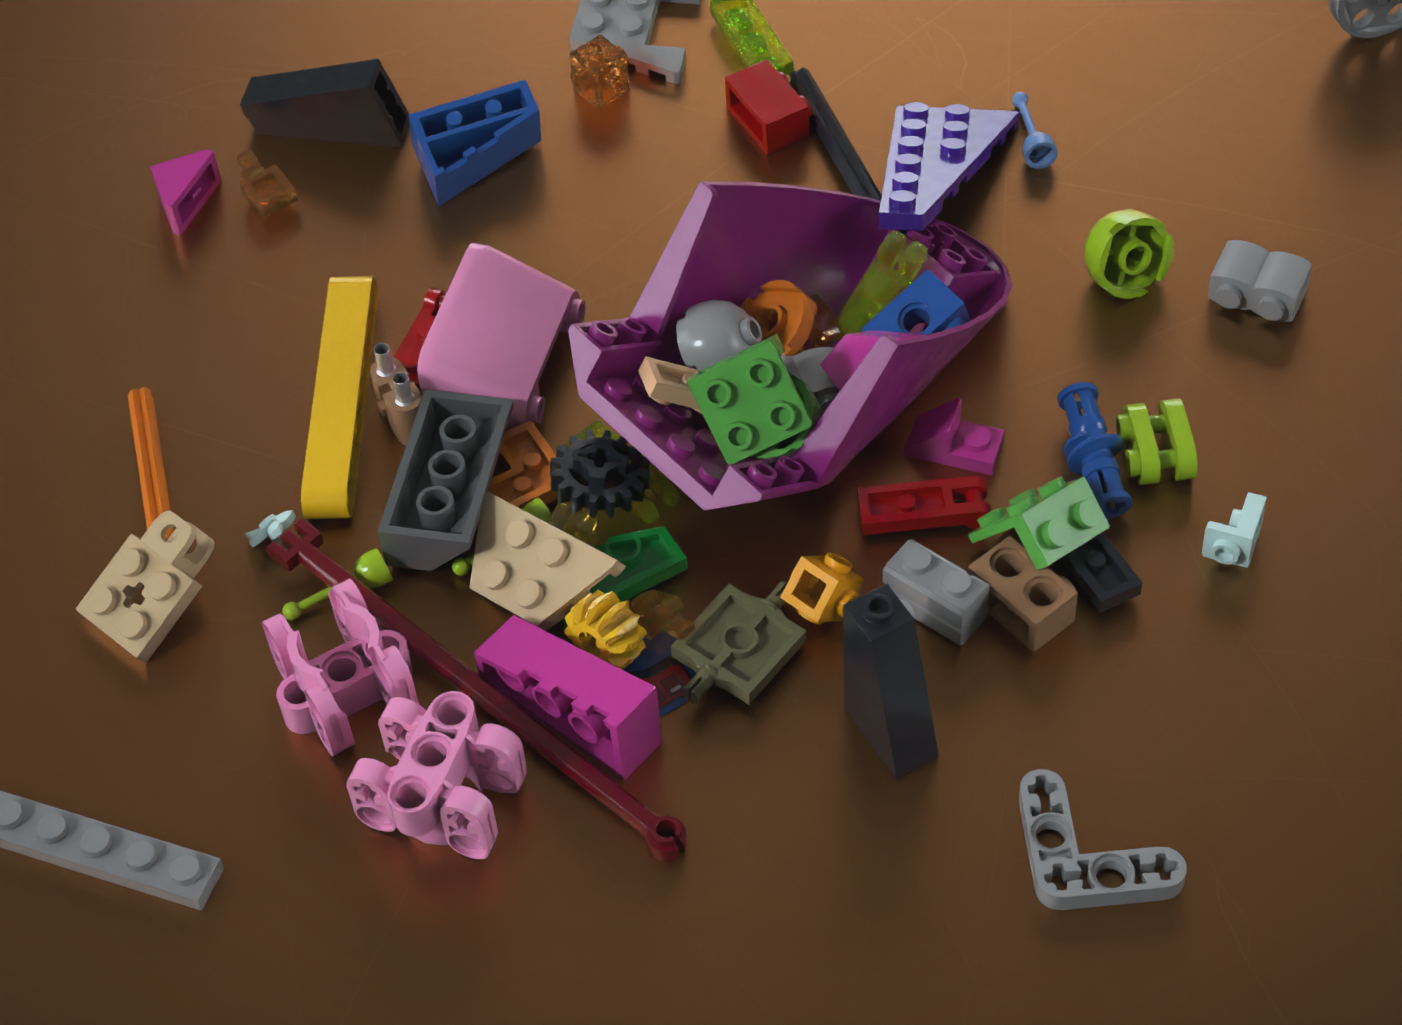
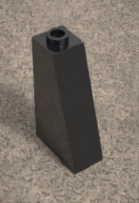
(329, 104)
(887, 681)

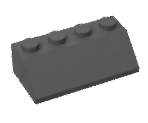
(443, 479)

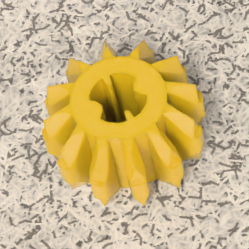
(606, 628)

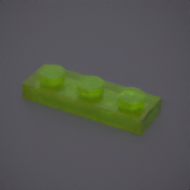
(750, 34)

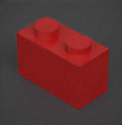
(767, 106)

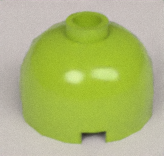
(1128, 252)

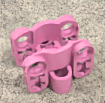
(370, 659)
(431, 773)

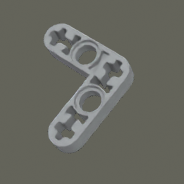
(1069, 864)

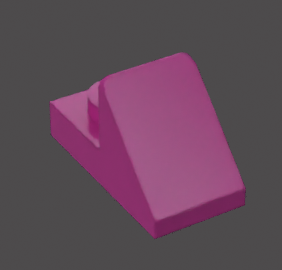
(948, 440)

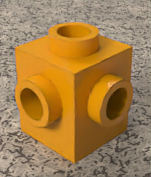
(822, 587)

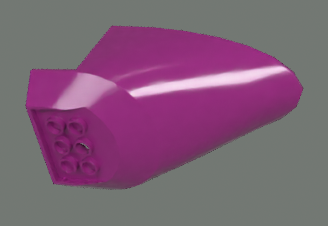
(726, 250)

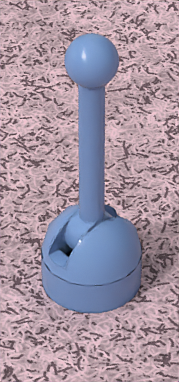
(1039, 143)

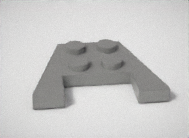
(629, 26)

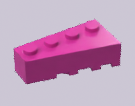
(574, 694)

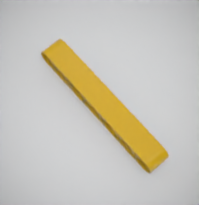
(340, 399)

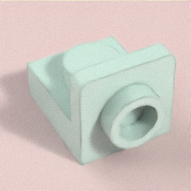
(1236, 541)

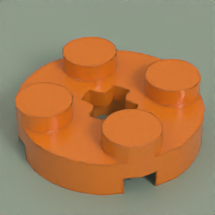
(789, 307)

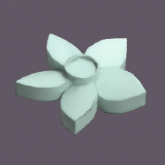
(272, 527)

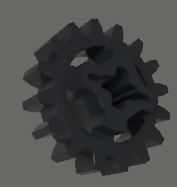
(599, 474)

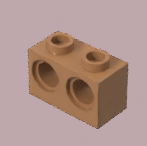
(1017, 598)

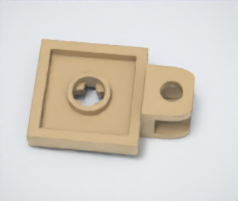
(162, 571)

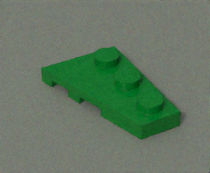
(649, 560)

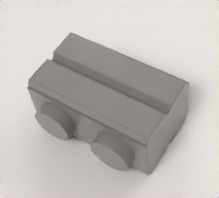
(938, 591)

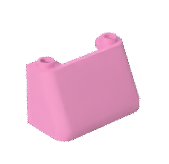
(497, 331)

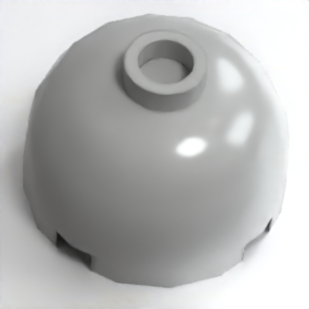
(714, 332)

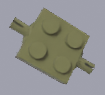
(738, 644)

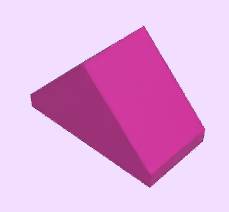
(185, 186)

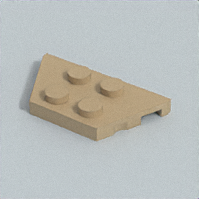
(533, 565)

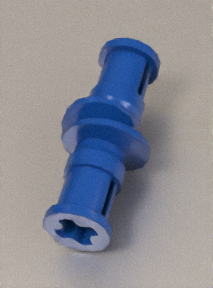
(1092, 450)

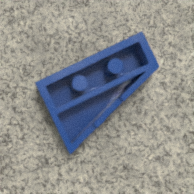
(474, 136)

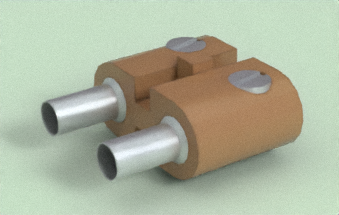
(395, 394)

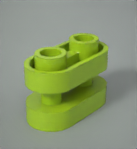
(1142, 456)

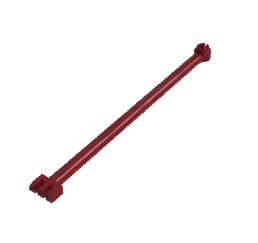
(541, 739)

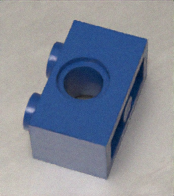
(923, 301)

